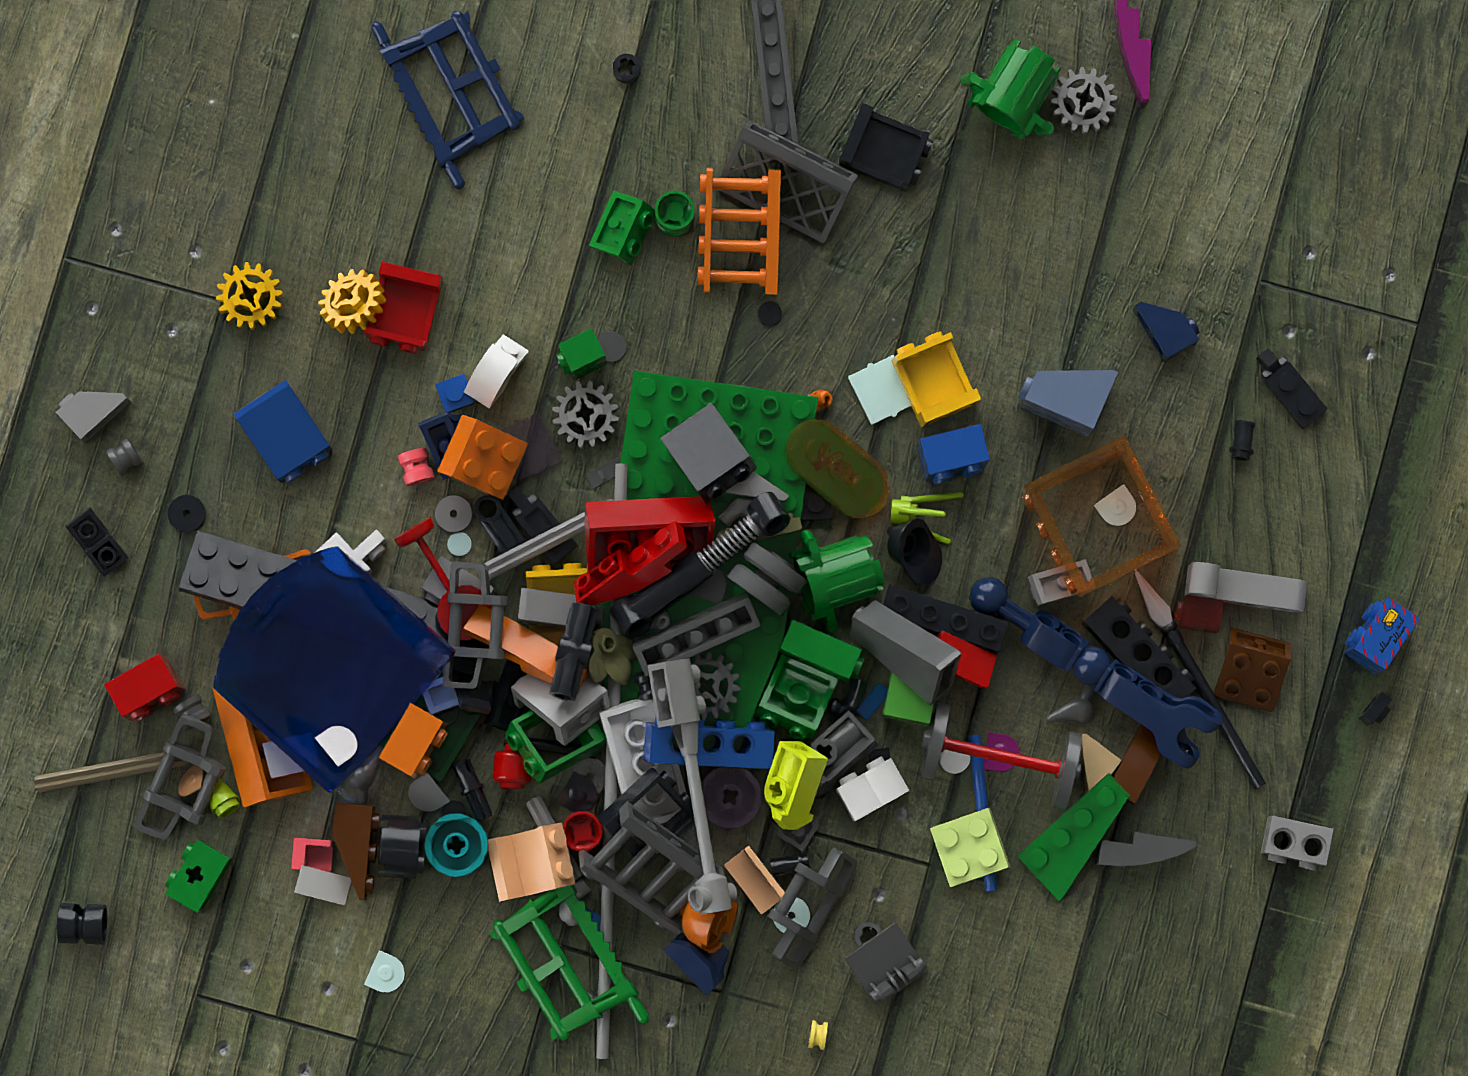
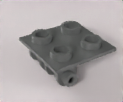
(886, 964)

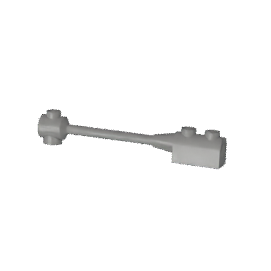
(680, 708)

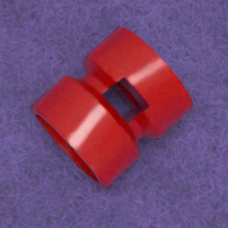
(583, 831)

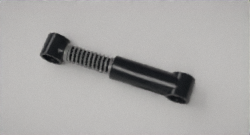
(637, 611)

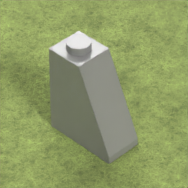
(548, 608)

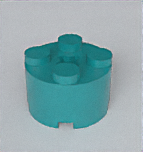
(443, 833)

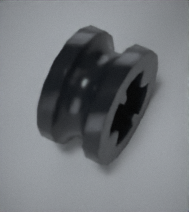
(623, 78)

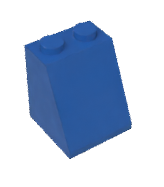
(283, 432)

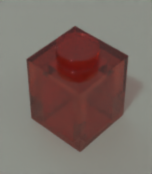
(1199, 614)

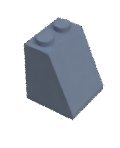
(1068, 397)

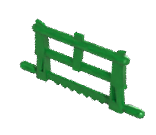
(590, 1009)

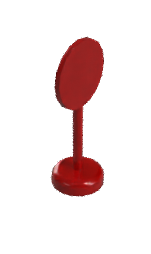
(443, 610)

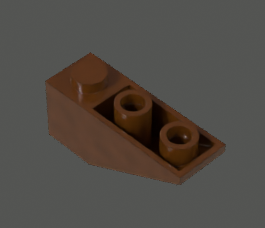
(353, 835)

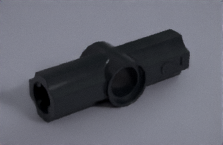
(573, 651)

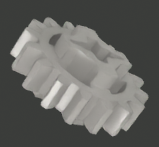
(1072, 98)
(600, 411)

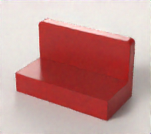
(975, 662)

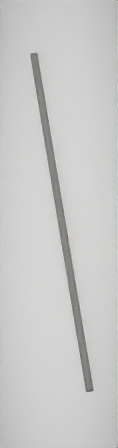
(611, 781)

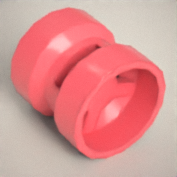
(416, 466)

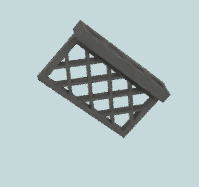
(803, 162)

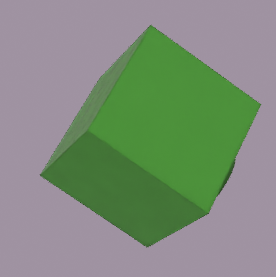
(905, 704)

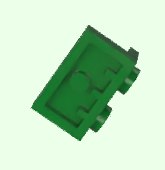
(623, 227)

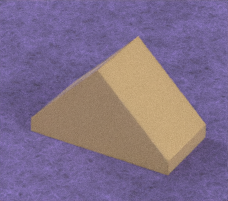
(1095, 761)

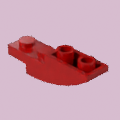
(627, 573)

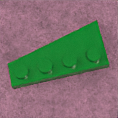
(1071, 839)

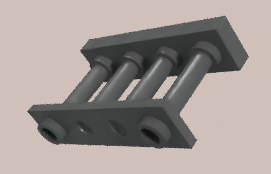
(657, 840)

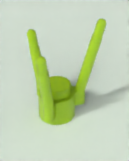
(905, 509)

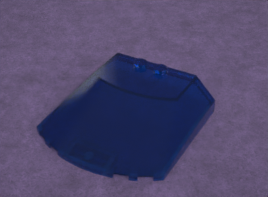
(326, 652)

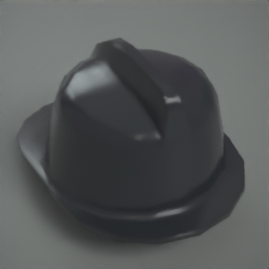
(916, 550)

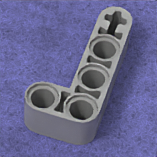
(1246, 588)

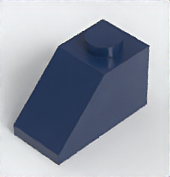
(1167, 329)

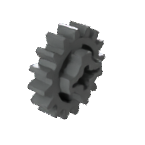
(717, 676)

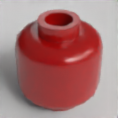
(509, 769)

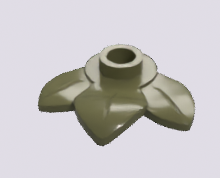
(612, 659)

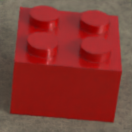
(145, 688)

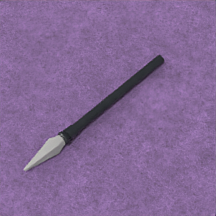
(1161, 615)

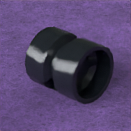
(82, 923)

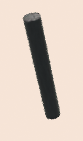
(553, 746)

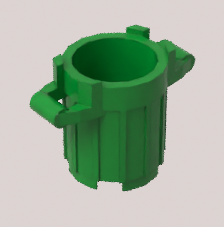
(1015, 90)
(836, 575)

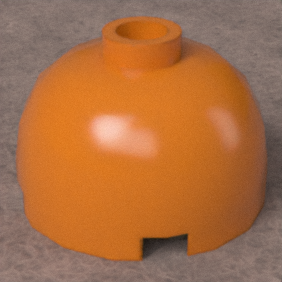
(707, 928)

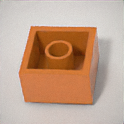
(482, 457)
(414, 741)

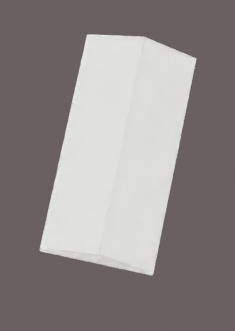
(625, 738)

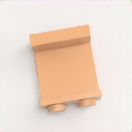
(530, 862)

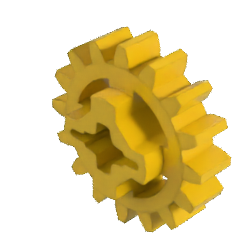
(260, 290)
(352, 301)

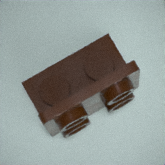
(1253, 669)

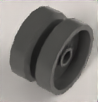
(767, 578)

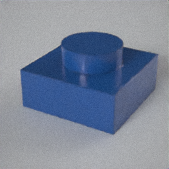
(453, 395)

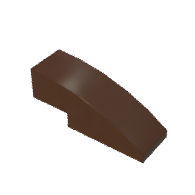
(1137, 763)

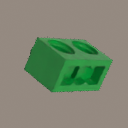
(581, 355)

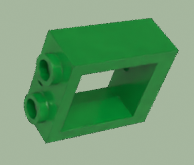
(821, 652)
(591, 739)

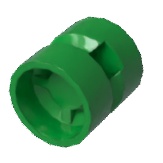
(674, 213)

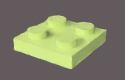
(970, 847)

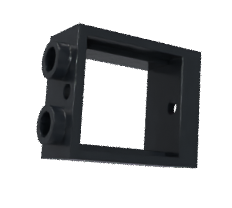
(677, 824)

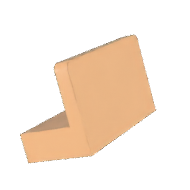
(754, 880)

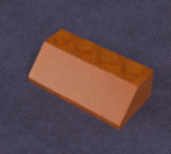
(250, 762)

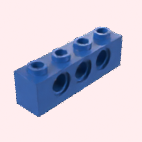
(755, 754)

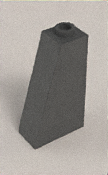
(906, 650)

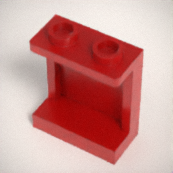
(408, 308)

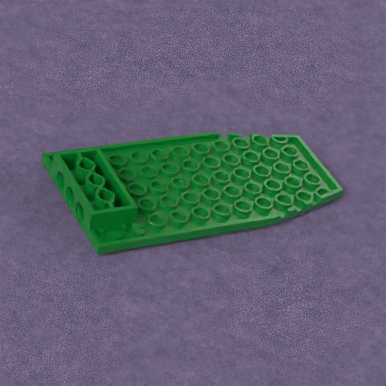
(762, 425)

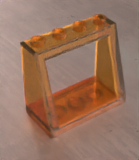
(1047, 527)

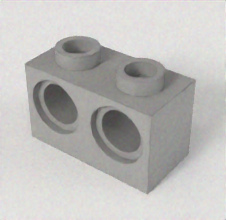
(1297, 834)

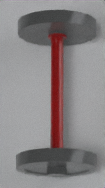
(1065, 771)

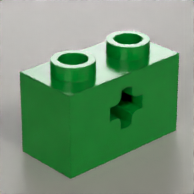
(213, 866)

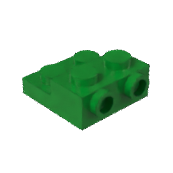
(796, 698)

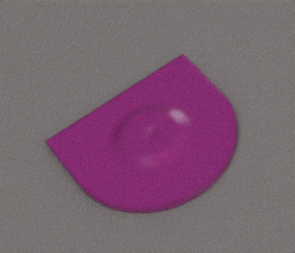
(1001, 742)

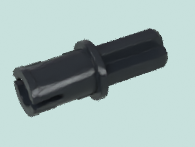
(472, 790)

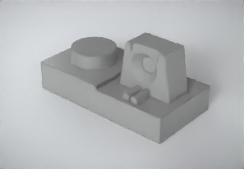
(1050, 585)

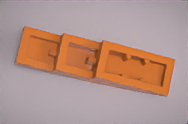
(520, 644)

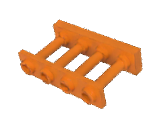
(768, 216)

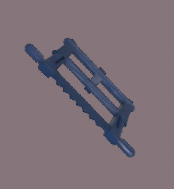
(428, 39)

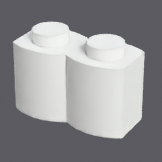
(871, 789)

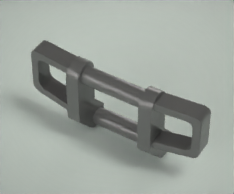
(455, 621)
(154, 794)
(835, 891)

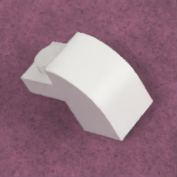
(495, 371)
(370, 548)

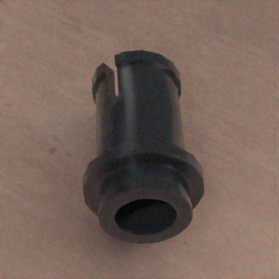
(1242, 441)
(786, 865)

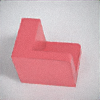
(313, 854)

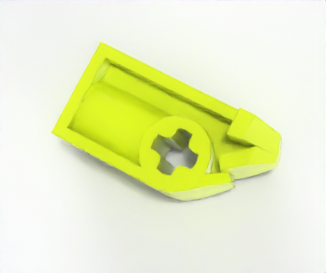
(793, 783)

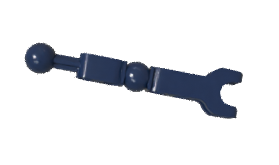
(1115, 681)

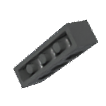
(697, 632)

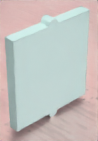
(879, 390)

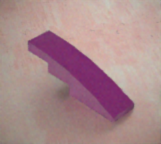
(1134, 51)

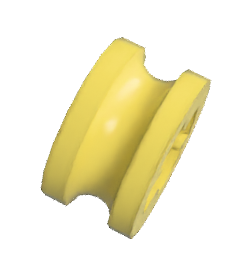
(818, 1035)

